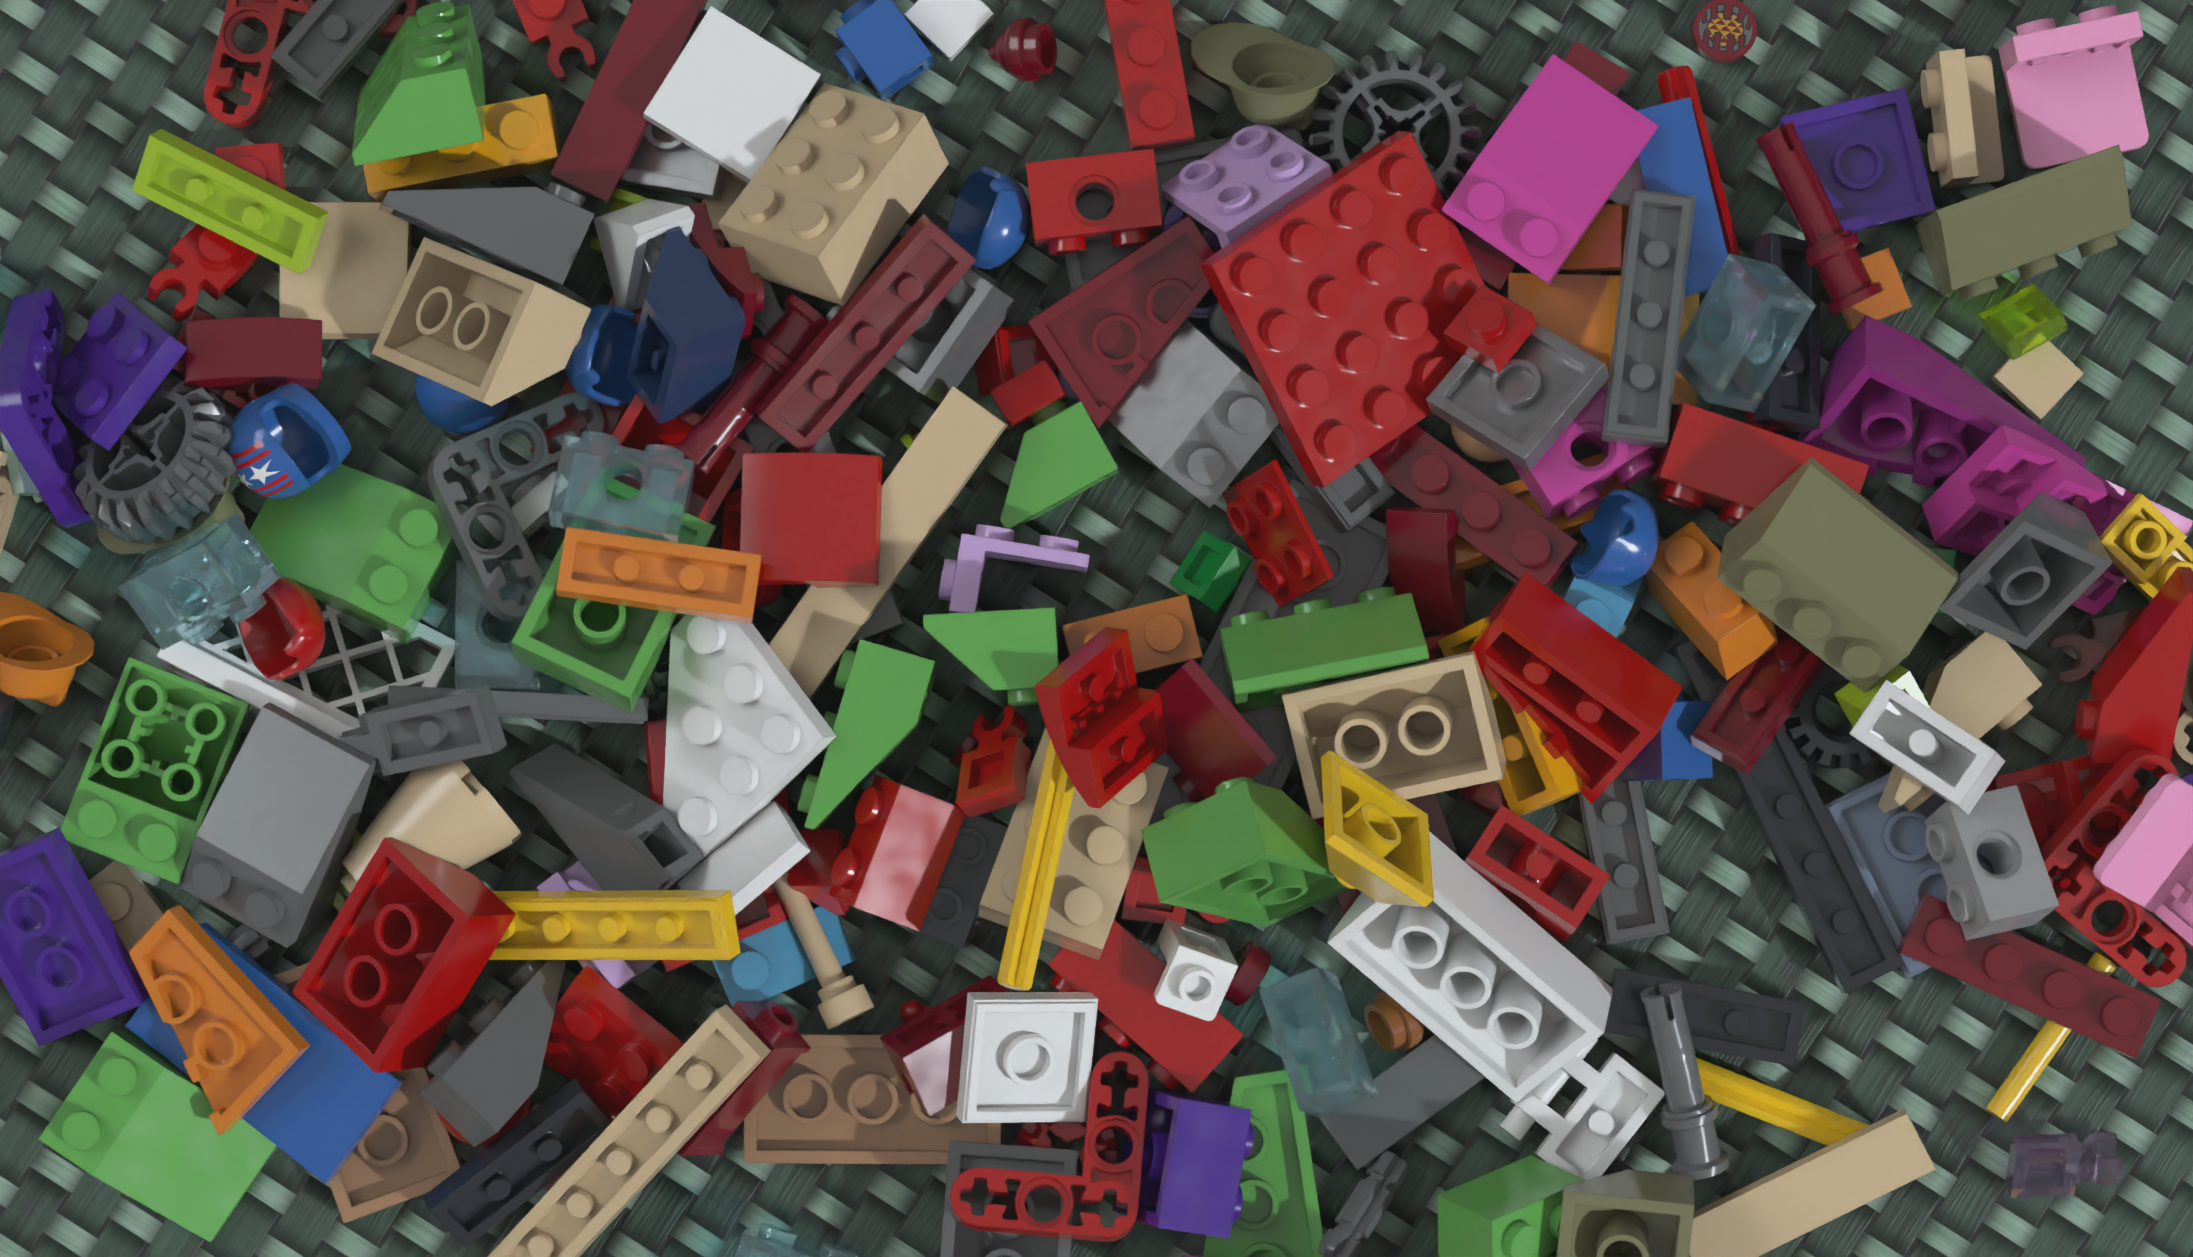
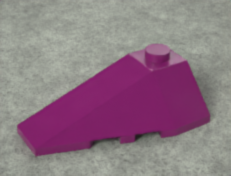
(1909, 407)

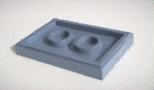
(1891, 857)

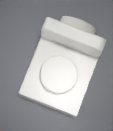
(530, 508)
(1195, 972)

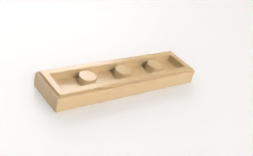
(1812, 1190)

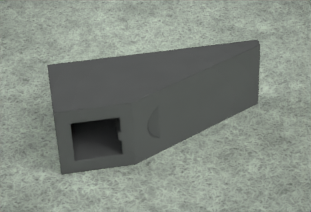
(606, 824)
(502, 1061)

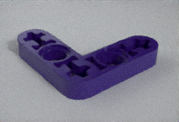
(27, 418)

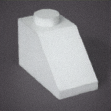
(1927, 747)

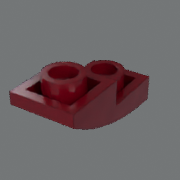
(728, 266)
(252, 350)
(1424, 564)

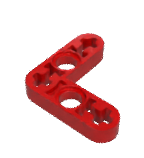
(275, 17)
(2087, 892)
(1097, 1175)

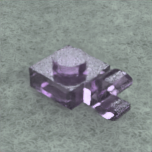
(2055, 1162)

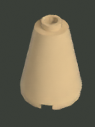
(440, 813)

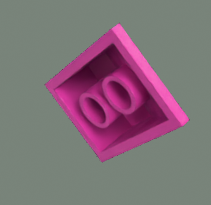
(1550, 169)

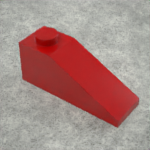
(2143, 680)

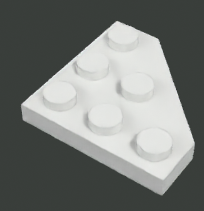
(731, 729)

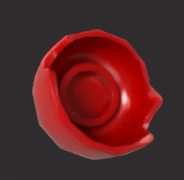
(285, 632)

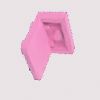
(2074, 87)
(2155, 855)

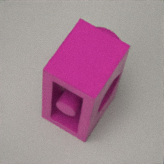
(1567, 486)

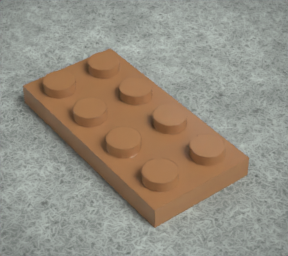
(851, 1108)
(400, 1153)

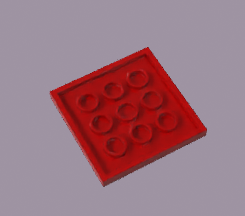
(1349, 305)

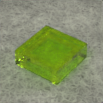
(2023, 322)

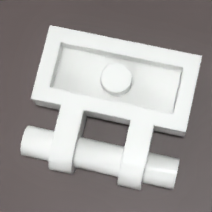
(1596, 1123)

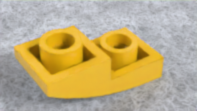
(2146, 546)

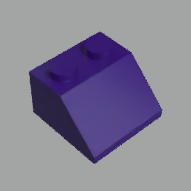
(1191, 1163)

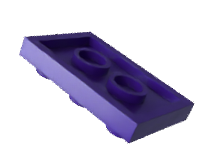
(59, 943)

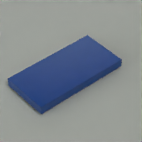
(320, 1102)

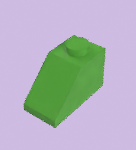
(1055, 463)

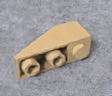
(1974, 690)

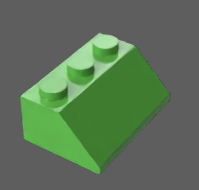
(423, 88)
(1319, 645)
(1001, 648)

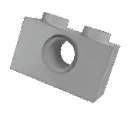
(2001, 832)

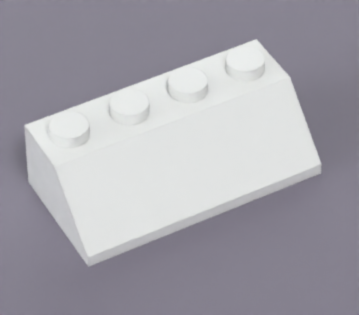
(1479, 975)

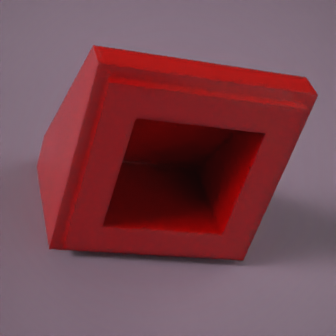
(1007, 355)
(1027, 394)
(813, 872)

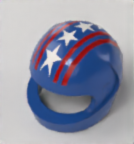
(286, 443)

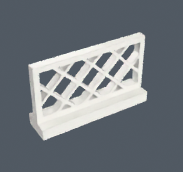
(228, 674)

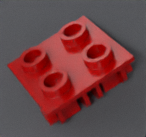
(1277, 534)

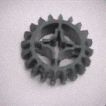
(1378, 112)
(160, 466)

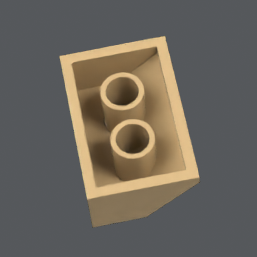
(478, 325)
(1404, 726)

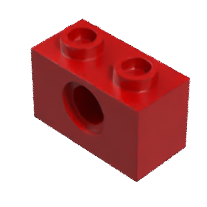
(1125, 176)
(1537, 873)

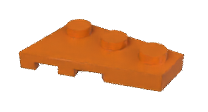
(223, 1021)

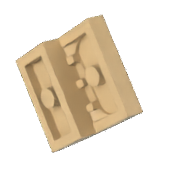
(352, 273)

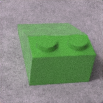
(360, 547)
(598, 644)
(1241, 855)
(152, 1138)

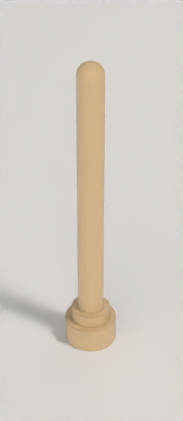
(840, 994)

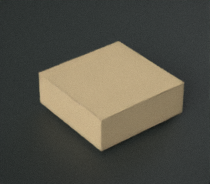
(2037, 379)

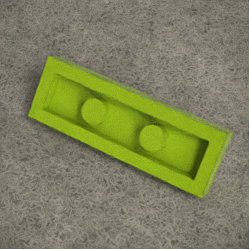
(229, 201)

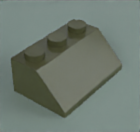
(2027, 224)
(1836, 574)
(1627, 1216)

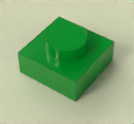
(1210, 571)

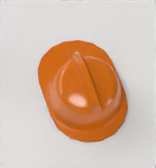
(38, 651)

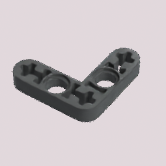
(491, 475)

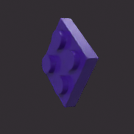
(1867, 159)
(114, 370)

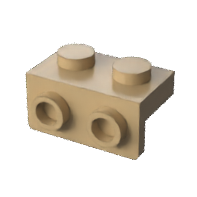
(1964, 119)

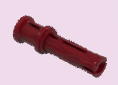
(1830, 247)
(768, 363)

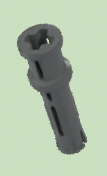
(1688, 1110)

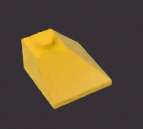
(1374, 837)

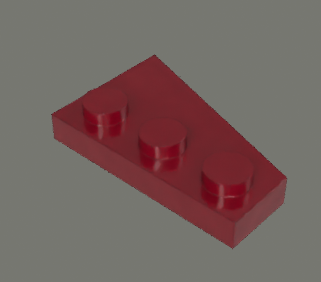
(1124, 316)

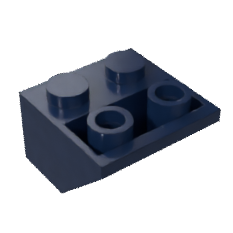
(684, 333)

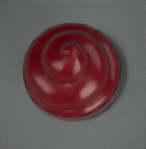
(1026, 49)

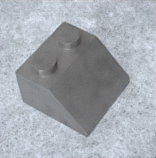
(1196, 413)

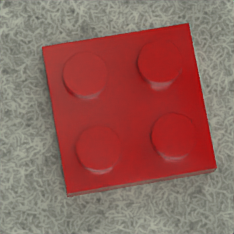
(606, 1041)

